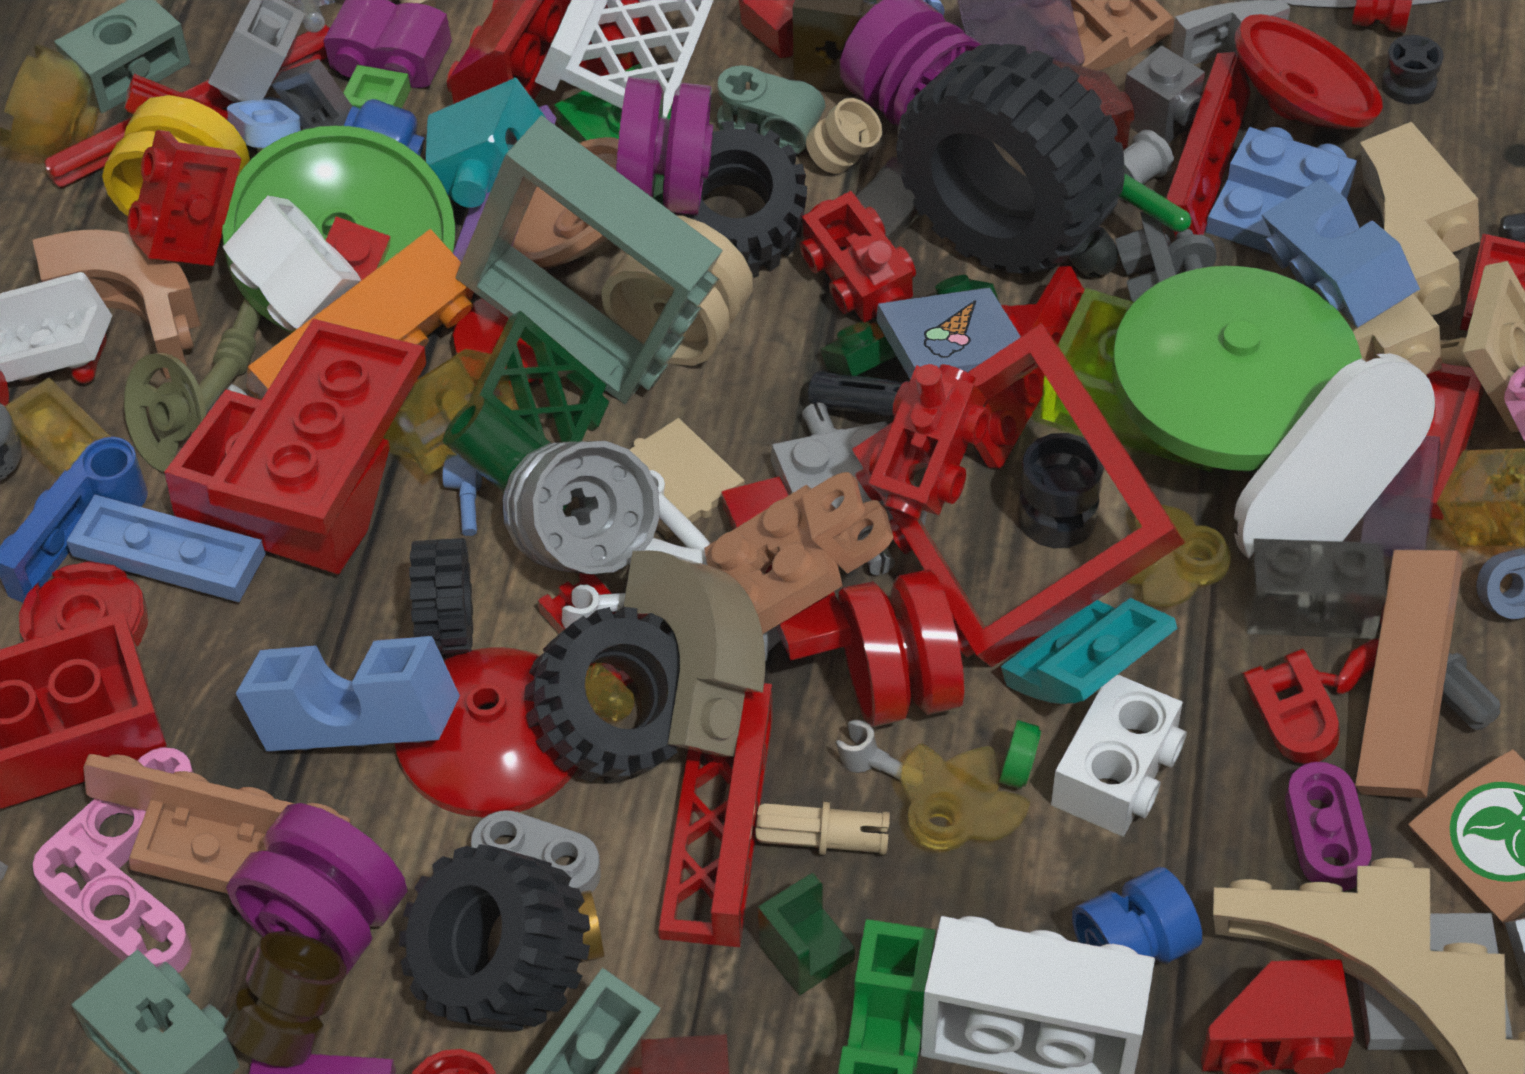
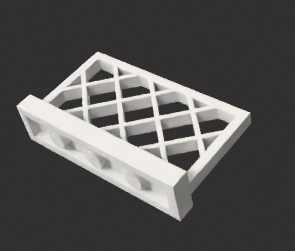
(582, 25)

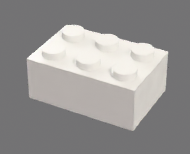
(1033, 1001)

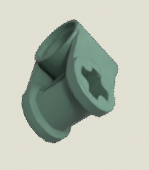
(771, 103)

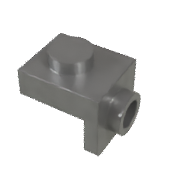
(313, 95)

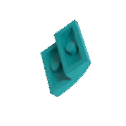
(1086, 651)

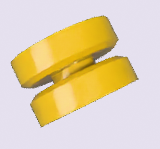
(185, 120)

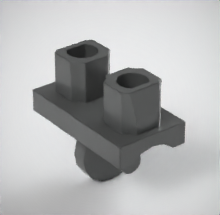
(1153, 248)

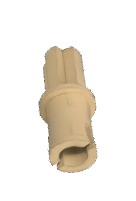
(822, 828)

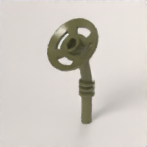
(182, 403)

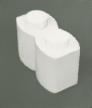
(288, 262)

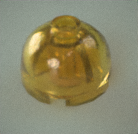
(48, 105)

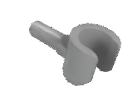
(866, 754)

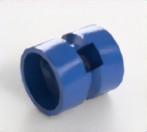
(1149, 917)

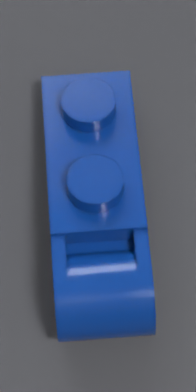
(40, 545)

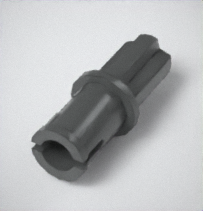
(1468, 695)

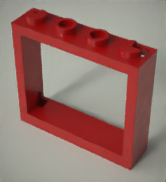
(1088, 582)

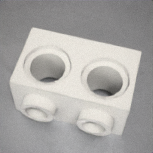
(1110, 751)

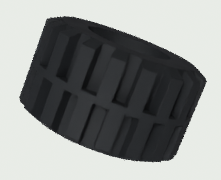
(761, 165)
(564, 709)
(452, 930)

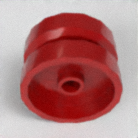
(902, 648)

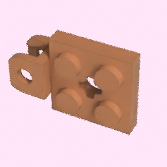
(804, 544)

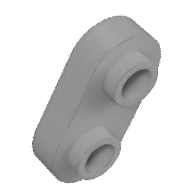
(543, 842)

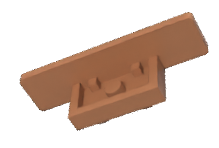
(190, 826)

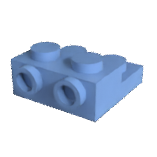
(1267, 172)

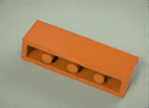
(398, 301)

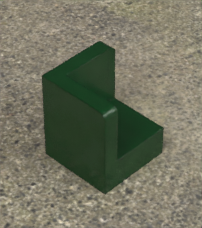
(802, 935)

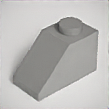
(256, 50)

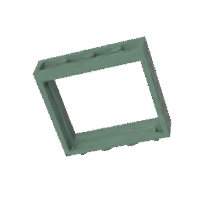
(619, 212)

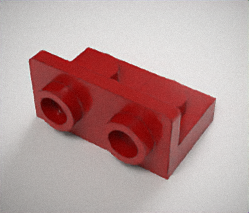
(182, 200)

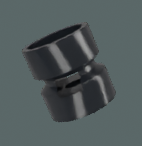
(1059, 490)

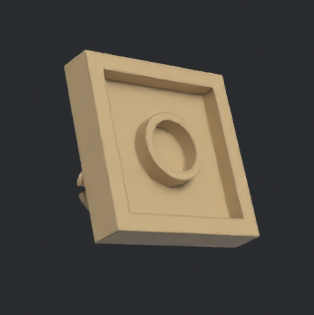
(1494, 336)

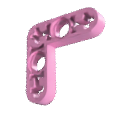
(99, 866)

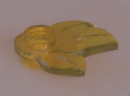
(1177, 574)
(963, 793)

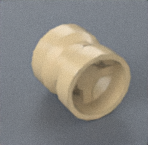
(844, 135)

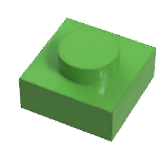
(377, 84)

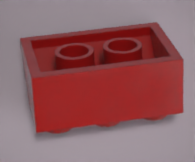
(507, 47)
(204, 453)

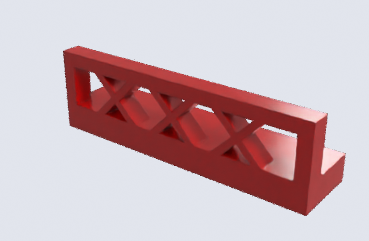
(737, 834)

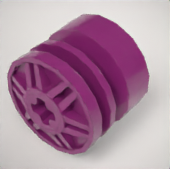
(898, 53)

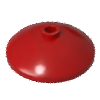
(1305, 74)
(486, 756)

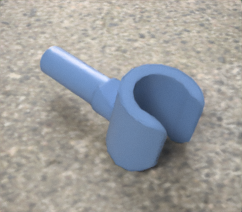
(462, 476)

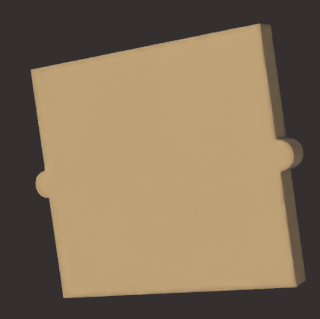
(689, 469)

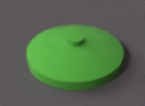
(345, 176)
(1227, 362)

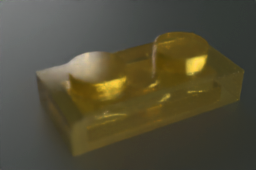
(53, 425)

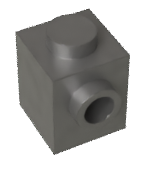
(1164, 93)

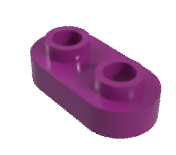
(1327, 831)

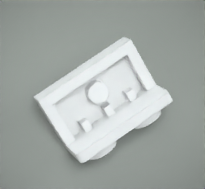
(50, 326)

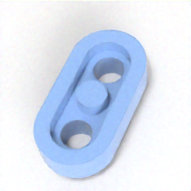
(262, 121)

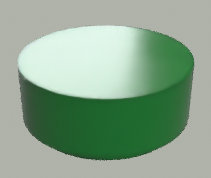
(1020, 754)

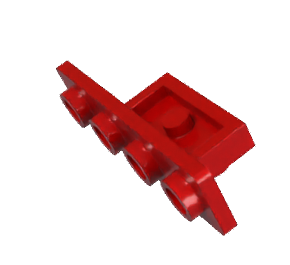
(1015, 404)

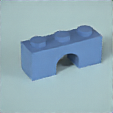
(1347, 265)
(394, 697)

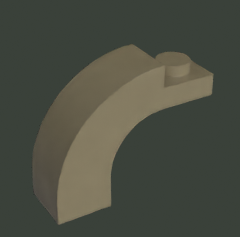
(716, 642)

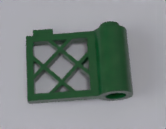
(498, 438)

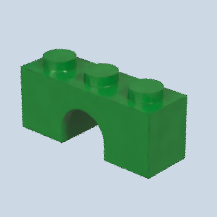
(888, 999)

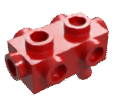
(869, 267)
(931, 429)

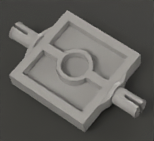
(823, 456)

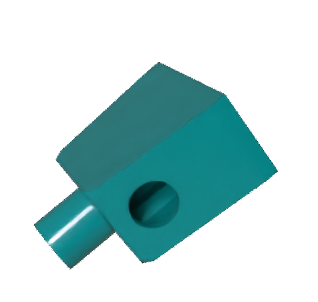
(473, 137)

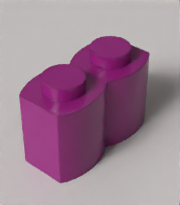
(389, 37)

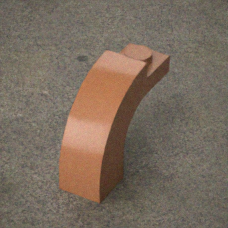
(126, 281)

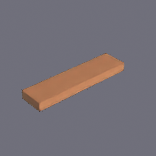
(1409, 674)

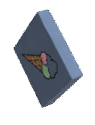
(946, 329)

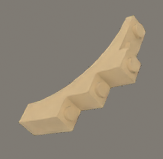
(1431, 218)
(1386, 944)

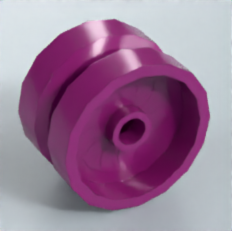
(666, 147)
(318, 882)

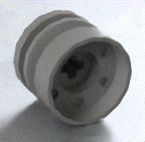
(614, 514)

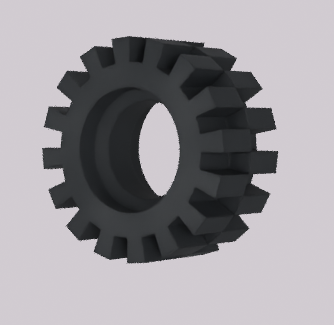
(442, 593)

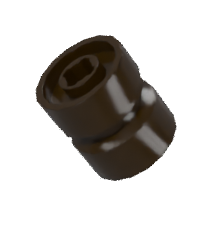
(285, 993)

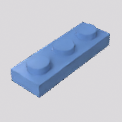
(166, 548)

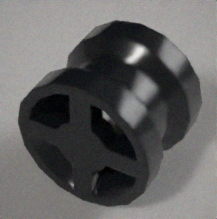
(1412, 69)

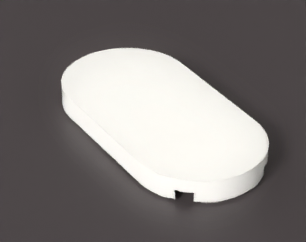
(1338, 454)

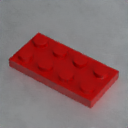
(317, 427)

